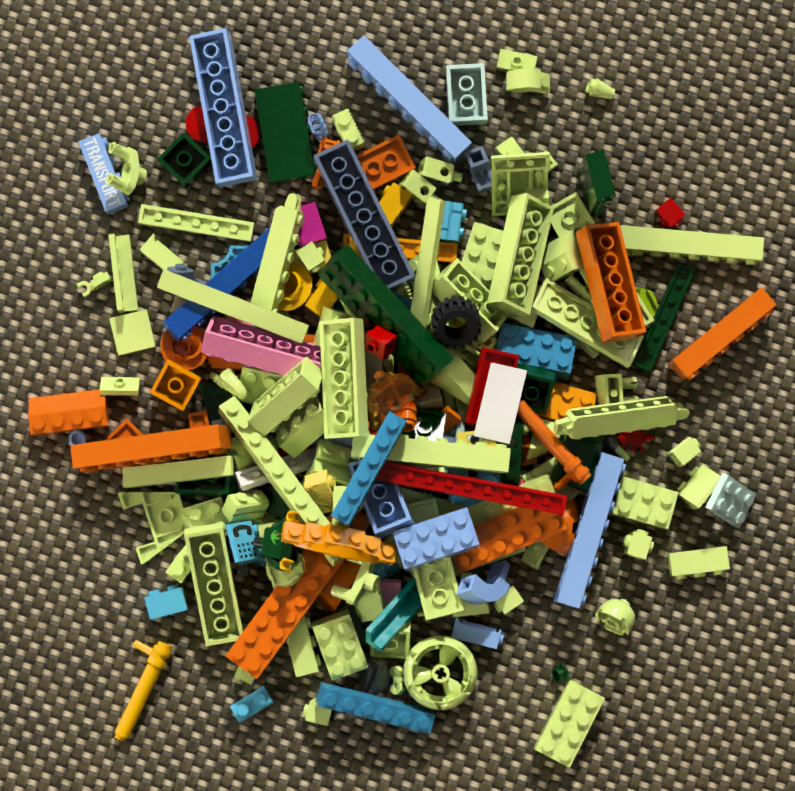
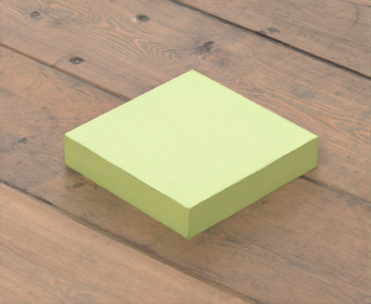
(132, 332)

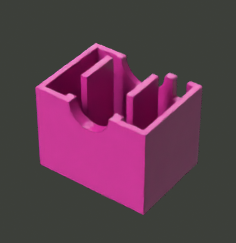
(312, 227)

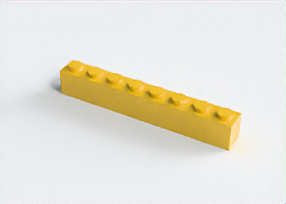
(393, 204)

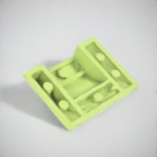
(518, 175)

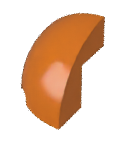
(562, 541)

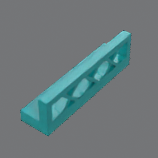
(394, 617)

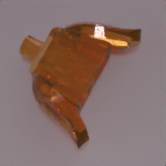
(390, 394)

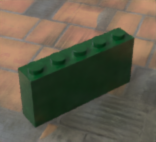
(285, 133)
(596, 183)

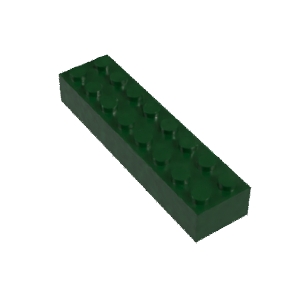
(377, 305)

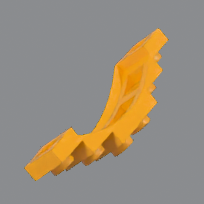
(339, 542)

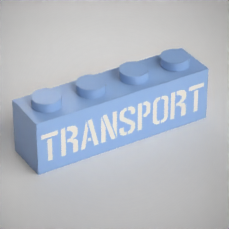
(100, 166)

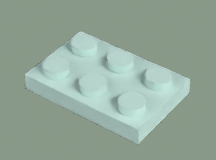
(730, 500)

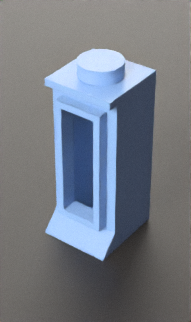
(477, 634)

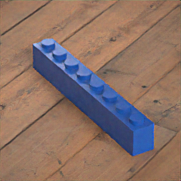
(228, 280)

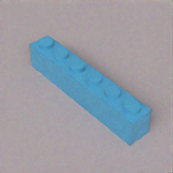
(369, 469)
(375, 707)

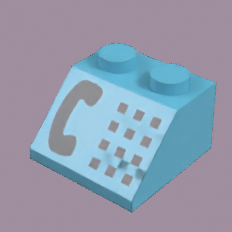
(241, 540)

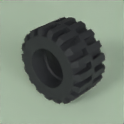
(461, 335)

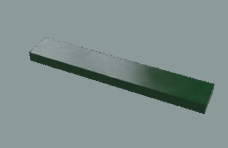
(664, 317)

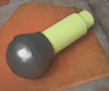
(612, 444)

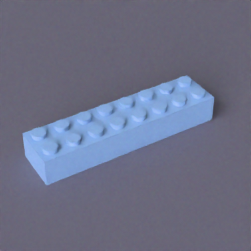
(408, 100)
(223, 107)
(588, 531)

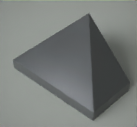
(374, 678)

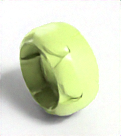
(416, 675)

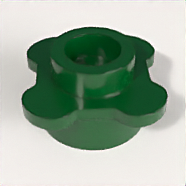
(560, 673)

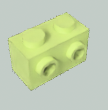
(638, 544)

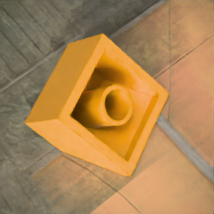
(175, 385)

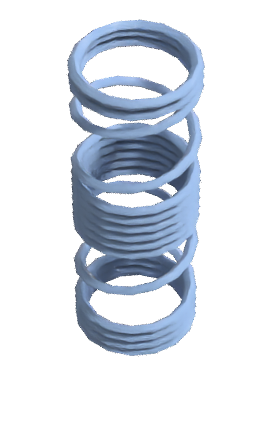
(317, 120)

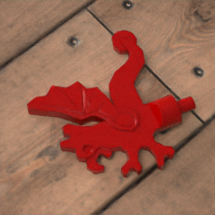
(636, 439)

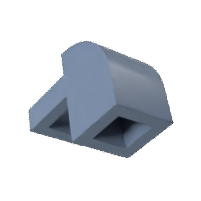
(479, 169)

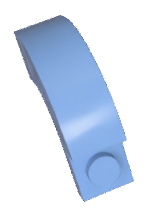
(478, 592)

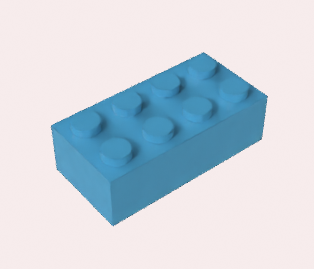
(539, 348)

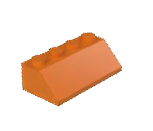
(68, 413)

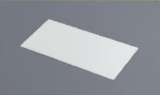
(500, 403)

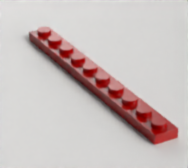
(473, 488)

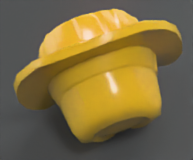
(296, 289)

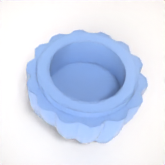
(77, 437)

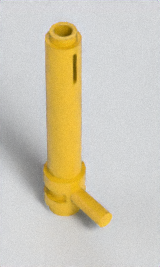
(156, 662)

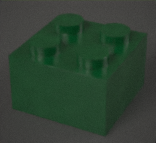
(184, 160)

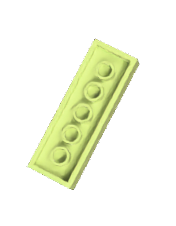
(343, 378)

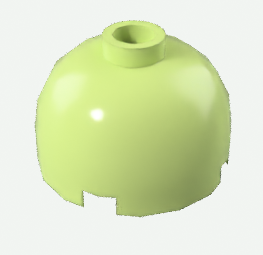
(617, 616)

